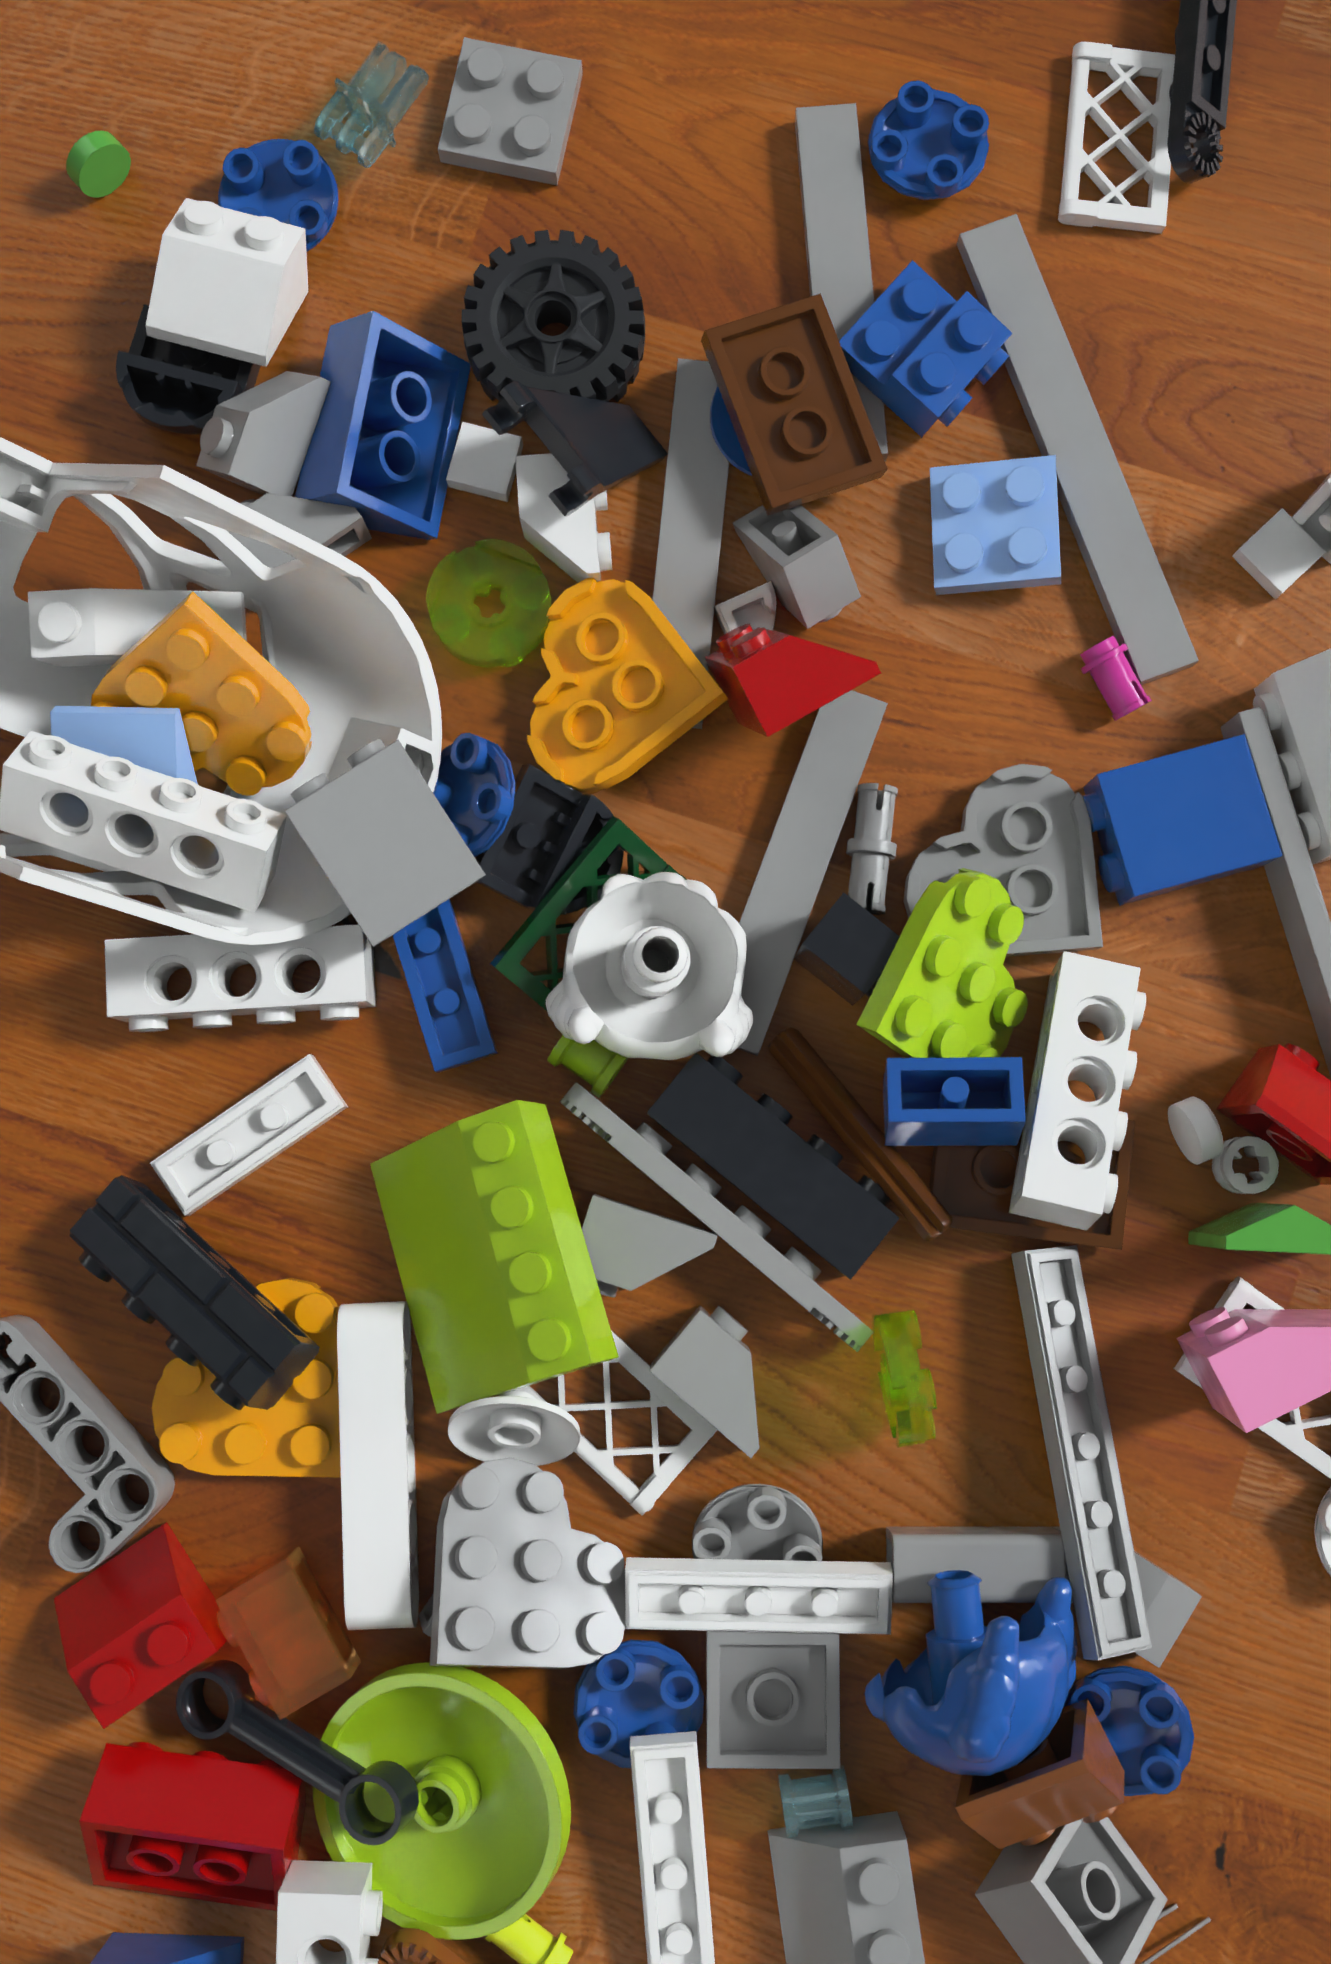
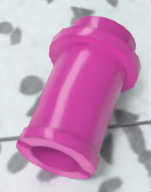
(1114, 677)

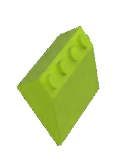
(492, 1256)

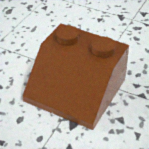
(1060, 1782)

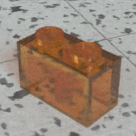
(287, 1634)

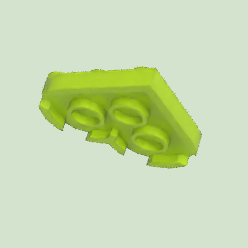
(947, 976)

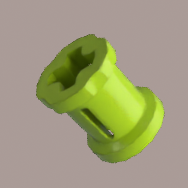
(588, 1061)

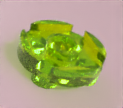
(476, 571)
(905, 1387)

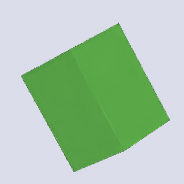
(1266, 1229)

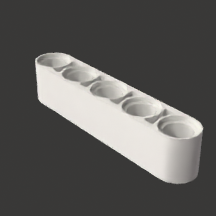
(377, 1466)

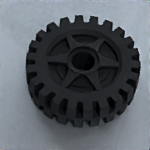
(554, 285)

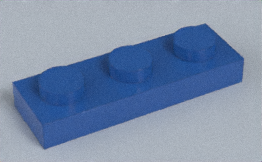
(444, 990)

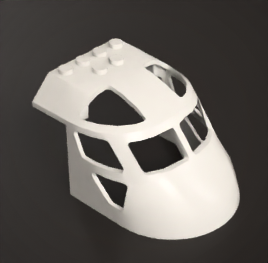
(320, 627)

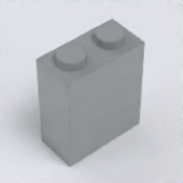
(383, 840)

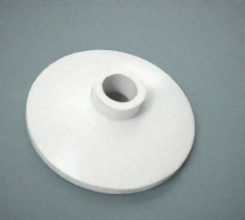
(514, 1428)

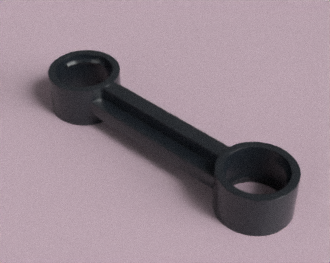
(297, 1751)

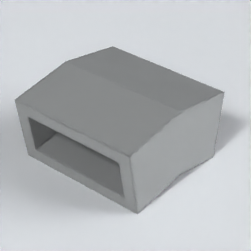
(1166, 1605)

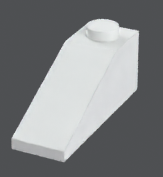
(103, 624)

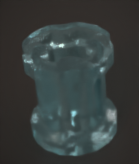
(815, 1802)

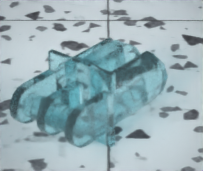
(372, 101)

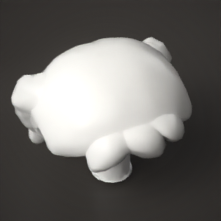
(654, 972)

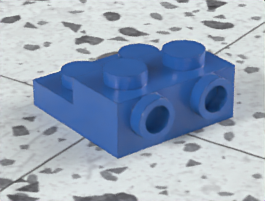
(924, 349)

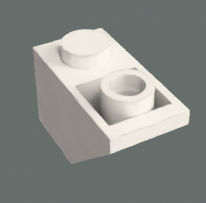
(569, 540)

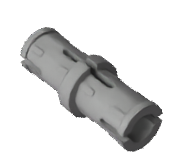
(872, 846)

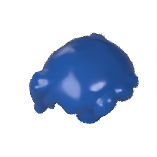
(979, 1691)

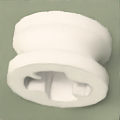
(1253, 1148)

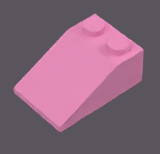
(1260, 1360)

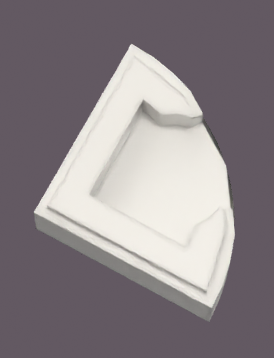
(752, 607)

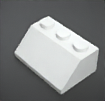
(1300, 724)

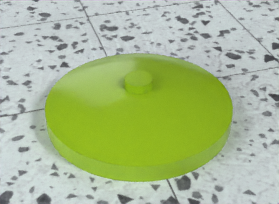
(488, 1803)

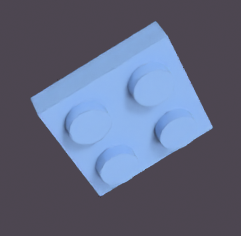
(995, 525)

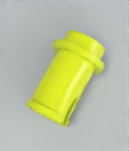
(531, 1943)

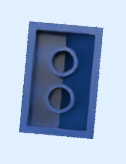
(385, 426)

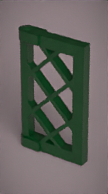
(543, 919)

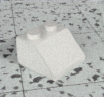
(227, 281)

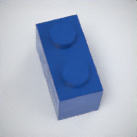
(953, 1101)

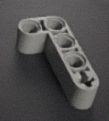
(60, 1435)

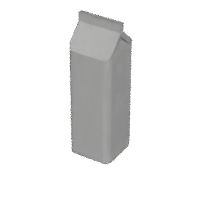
(1007, 1559)

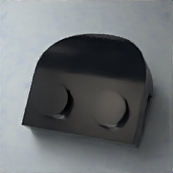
(178, 384)
(543, 839)

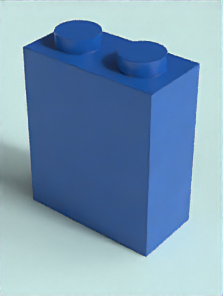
(1180, 820)

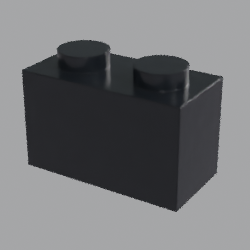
(848, 950)

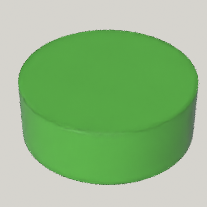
(98, 164)

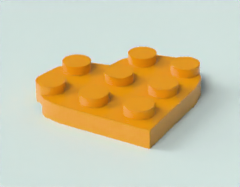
(615, 688)
(233, 703)
(287, 1440)

